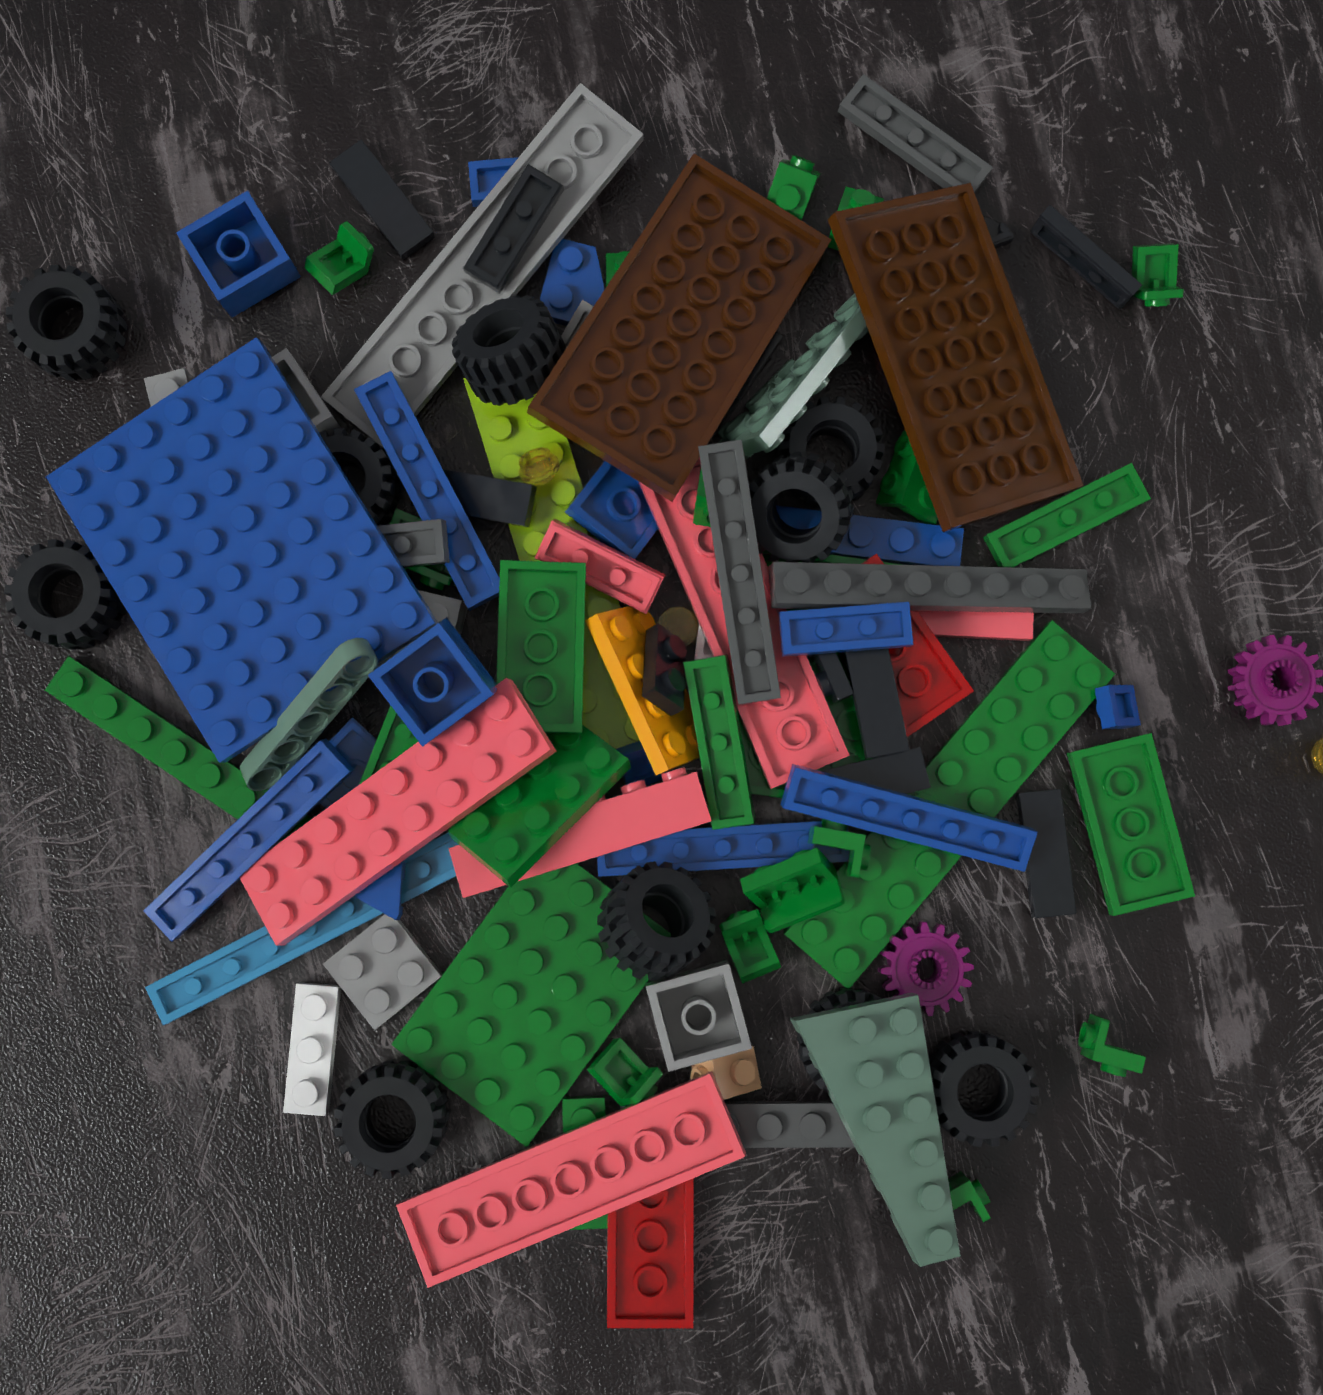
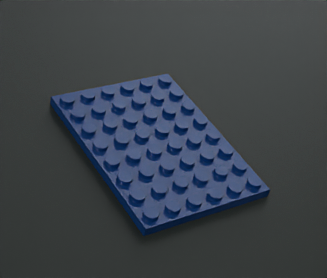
(238, 546)

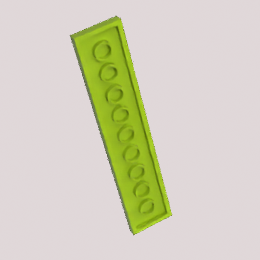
(507, 436)

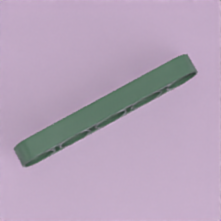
(271, 758)

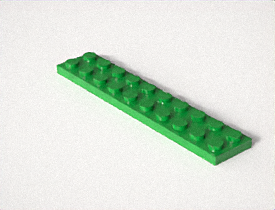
(971, 771)

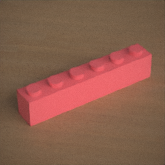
(606, 827)

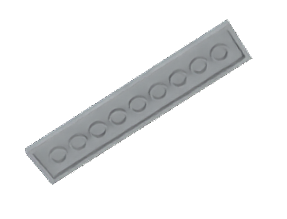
(579, 149)

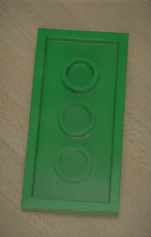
(544, 639)
(540, 806)
(1130, 824)

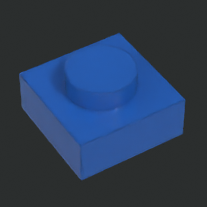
(1117, 706)
(640, 765)

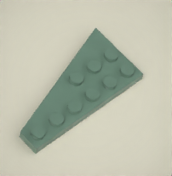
(788, 390)
(885, 1096)

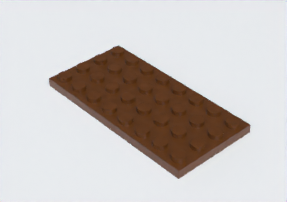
(679, 327)
(955, 354)

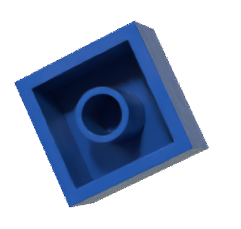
(238, 254)
(434, 681)

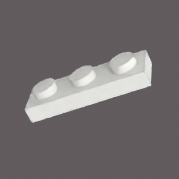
(312, 1049)

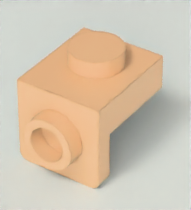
(733, 1073)

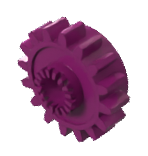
(1296, 677)
(947, 961)

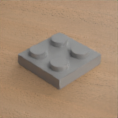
(382, 970)

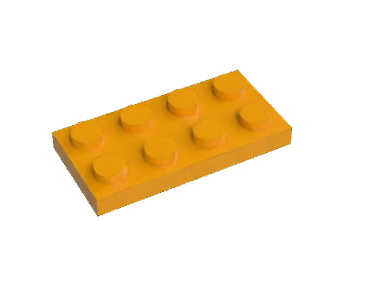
(621, 643)

